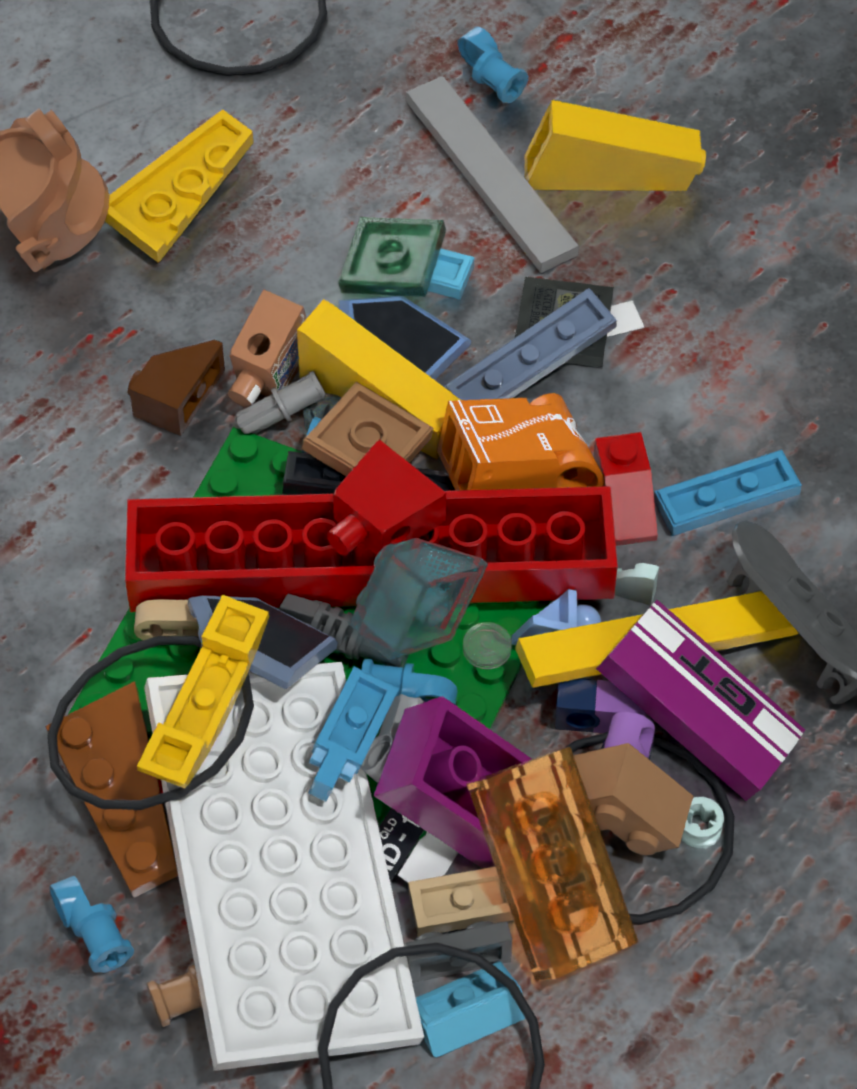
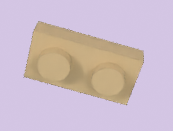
(458, 901)

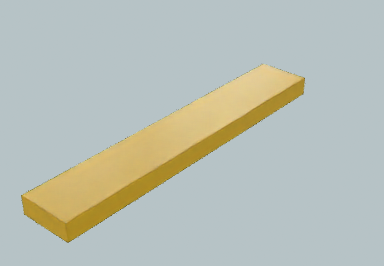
(581, 649)

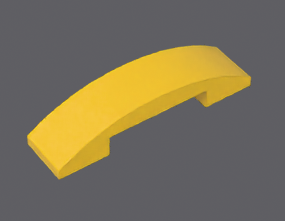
(207, 694)

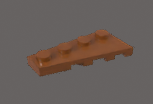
(102, 754)

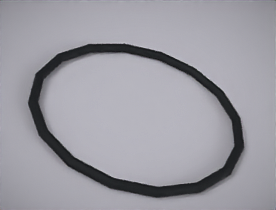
(237, 69)
(157, 799)
(728, 834)
(424, 949)

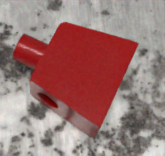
(384, 503)

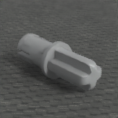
(280, 404)

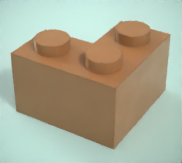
(634, 798)

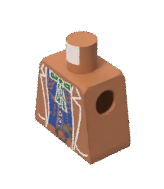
(266, 349)

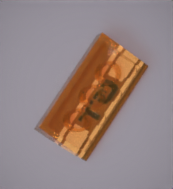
(552, 864)

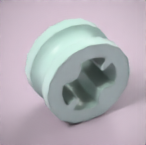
(709, 812)

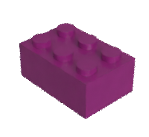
(428, 771)

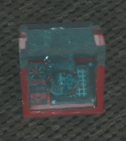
(416, 596)

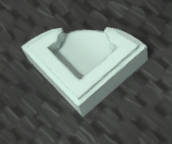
(637, 583)

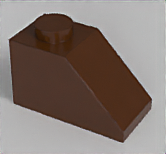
(176, 385)

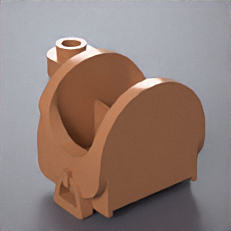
(48, 190)

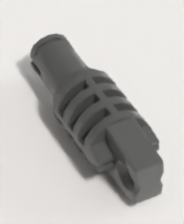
(336, 624)

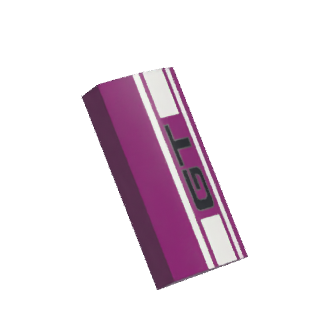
(701, 700)

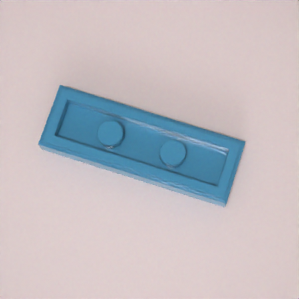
(727, 492)

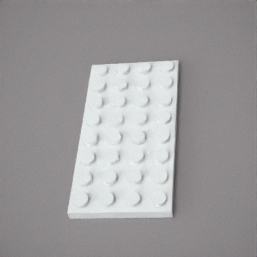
(285, 887)

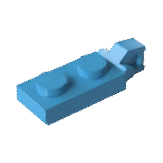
(350, 730)

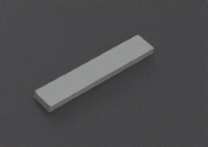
(492, 174)

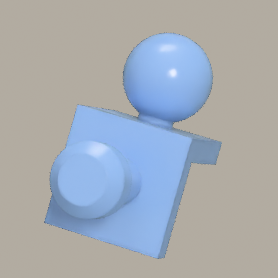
(558, 616)

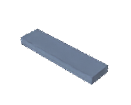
(536, 350)

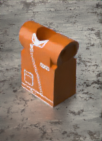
(515, 445)

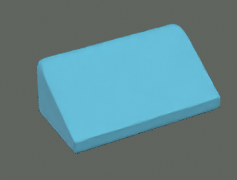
(466, 1011)

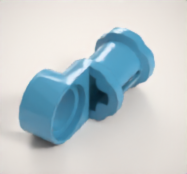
(488, 66)
(413, 683)
(92, 924)

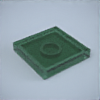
(392, 256)

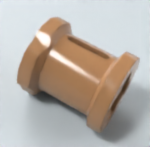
(175, 996)

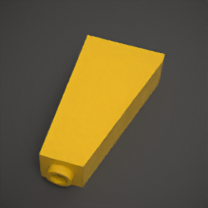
(610, 151)
(348, 353)

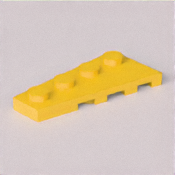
(172, 190)

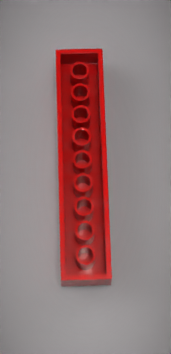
(279, 546)

